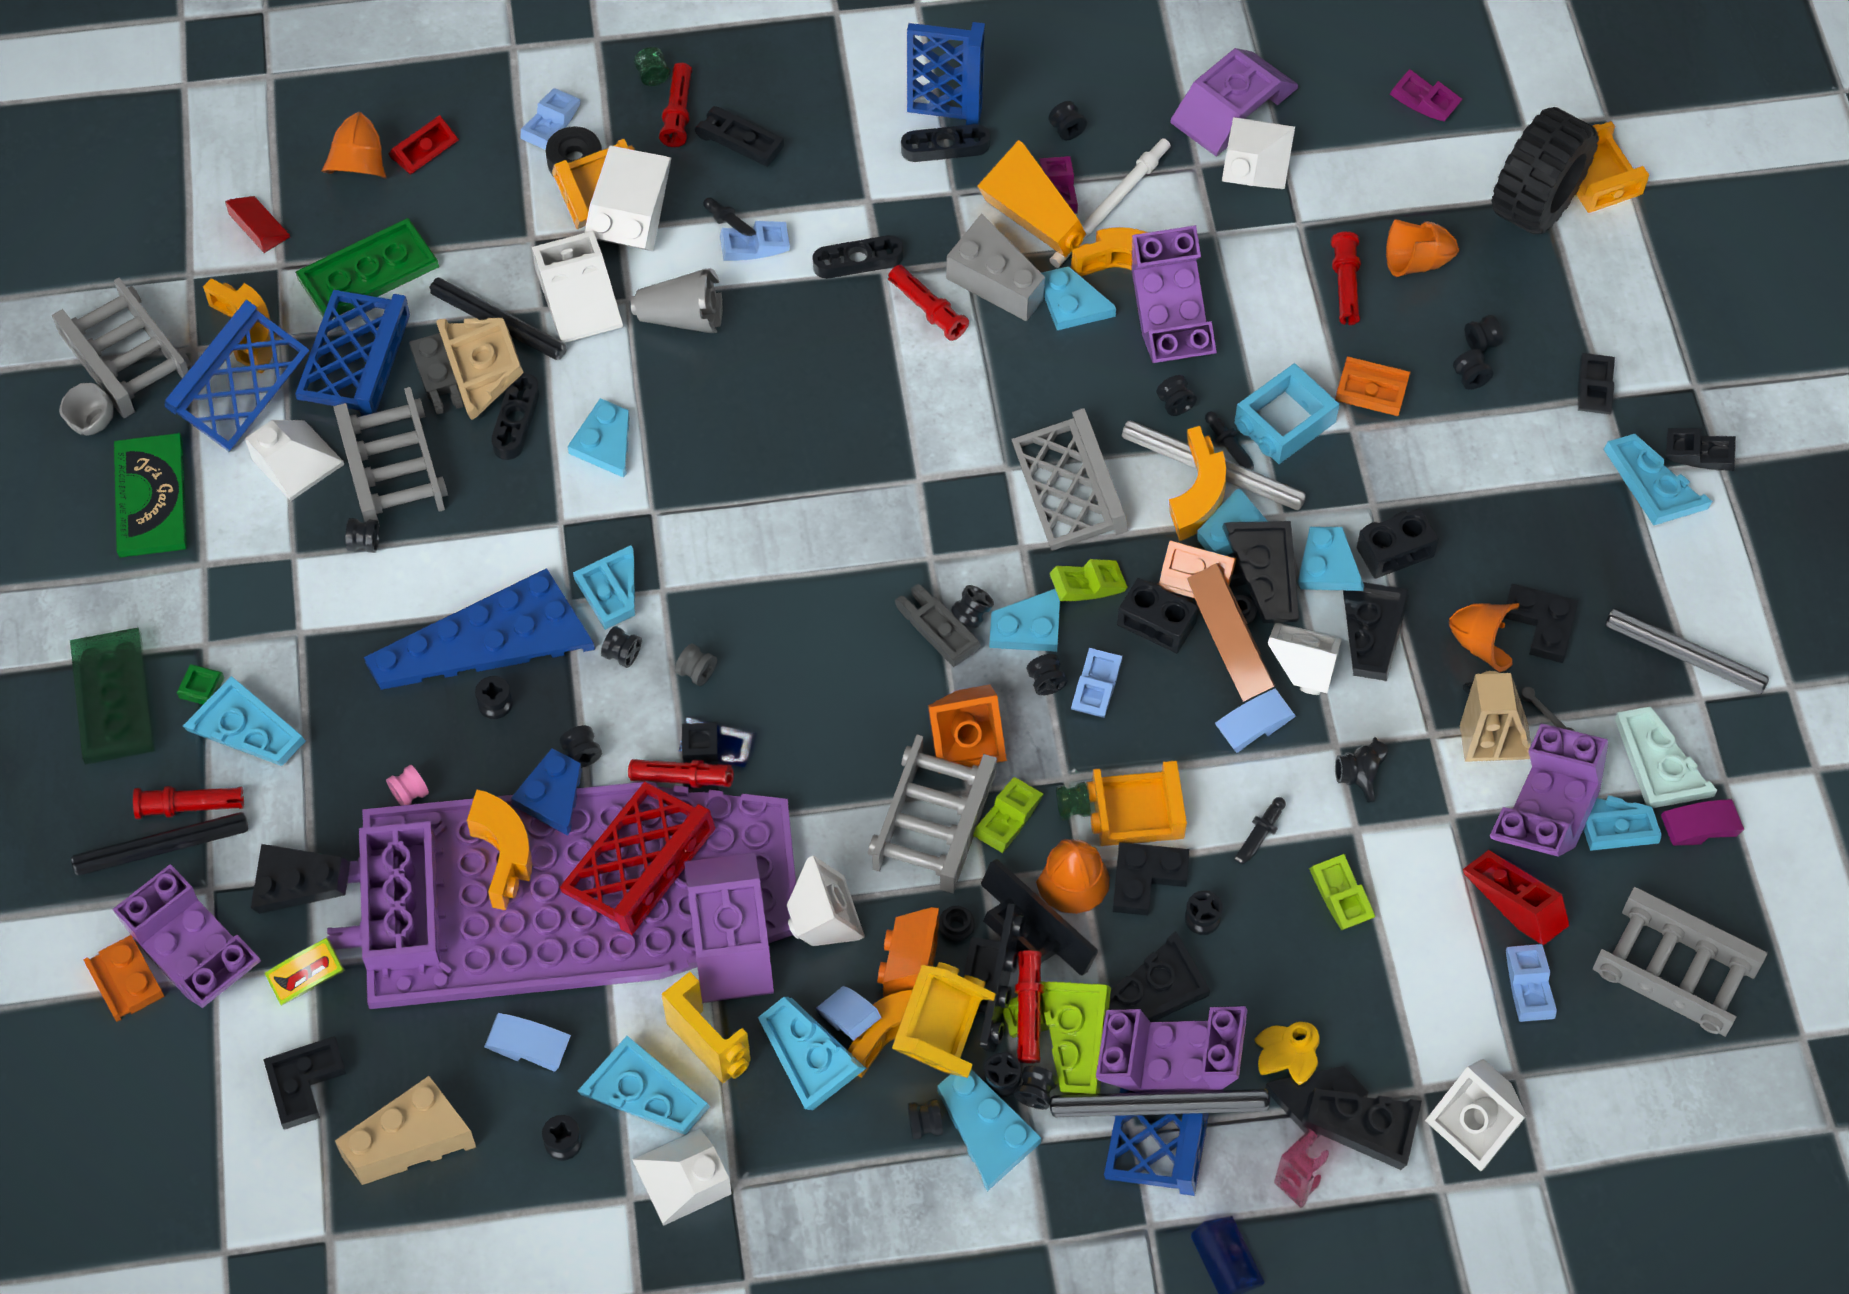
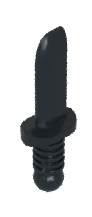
(727, 215)
(1227, 438)
(1263, 827)

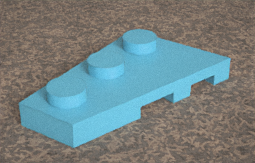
(1652, 483)
(246, 724)
(808, 1053)
(644, 1088)
(989, 1127)

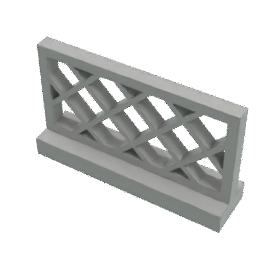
(1098, 479)

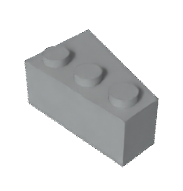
(995, 270)

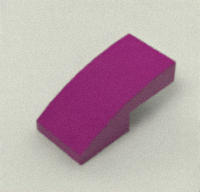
(1424, 98)
(1061, 174)
(1701, 821)

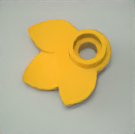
(1285, 1052)

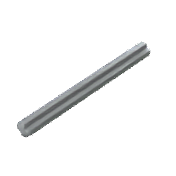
(1234, 473)

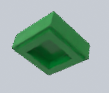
(199, 684)

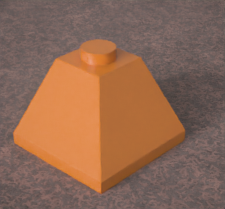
(967, 726)

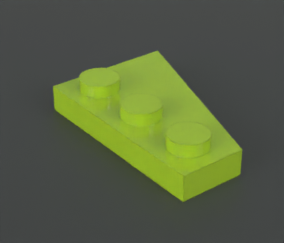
(1076, 1027)

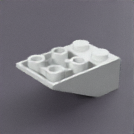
(576, 286)

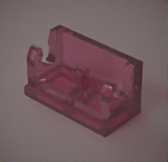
(1297, 1170)

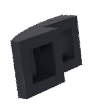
(1596, 383)
(1707, 452)
(700, 743)

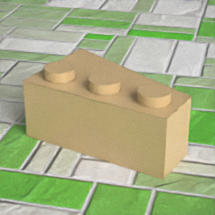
(1494, 720)
(405, 1133)

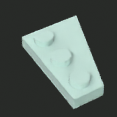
(1658, 762)

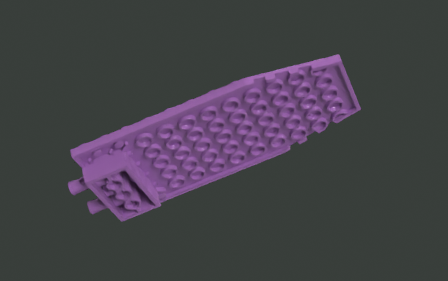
(438, 939)

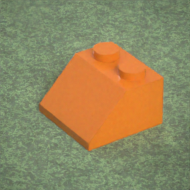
(909, 946)

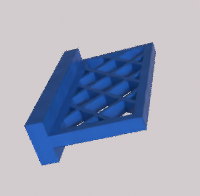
(968, 75)
(381, 350)
(213, 359)
(1187, 1157)

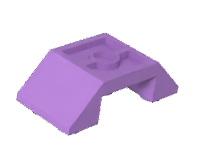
(1226, 91)
(1170, 294)
(1556, 792)
(729, 927)
(184, 937)
(1171, 1054)

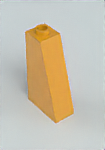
(1030, 199)

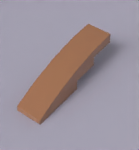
(1230, 632)

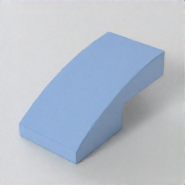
(552, 114)
(769, 240)
(1097, 683)
(1254, 718)
(1530, 983)
(848, 1012)
(527, 1040)

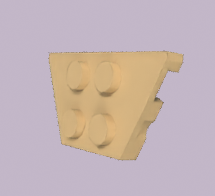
(480, 359)

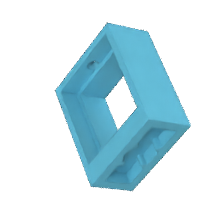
(1306, 393)

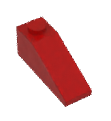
(1519, 897)

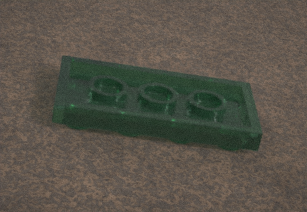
(112, 696)

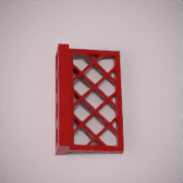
(664, 865)

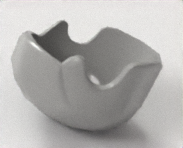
(86, 409)

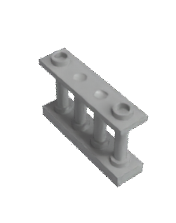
(106, 371)
(359, 451)
(958, 837)
(1693, 932)

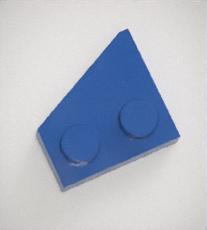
(551, 791)

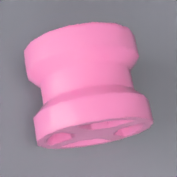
(407, 786)

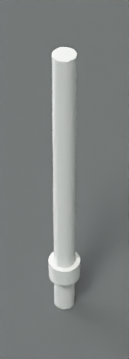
(1144, 165)

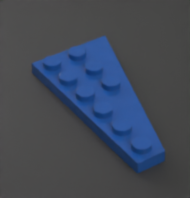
(490, 634)

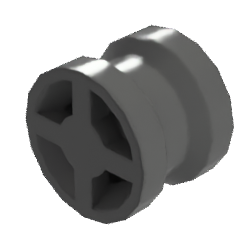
(695, 664)

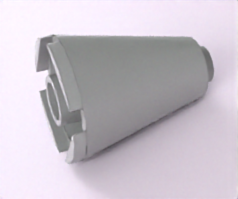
(681, 302)

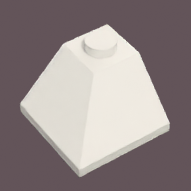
(1258, 153)
(292, 455)
(1305, 656)
(822, 906)
(1478, 1113)
(683, 1176)

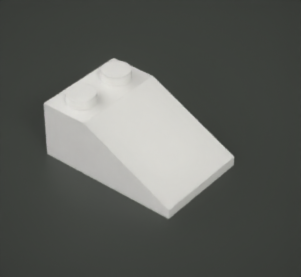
(629, 198)

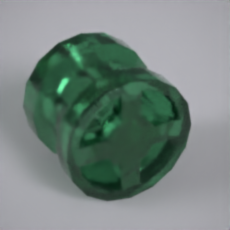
(652, 66)
(1073, 801)

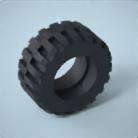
(1544, 170)

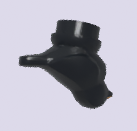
(1361, 767)

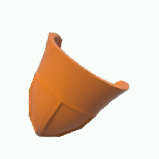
(356, 148)
(1418, 247)
(1477, 628)
(1074, 877)

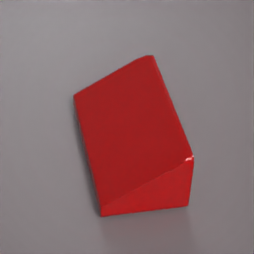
(423, 145)
(256, 222)

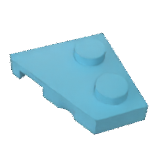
(1074, 300)
(603, 438)
(1234, 509)
(1329, 562)
(610, 587)
(1027, 624)
(1620, 824)

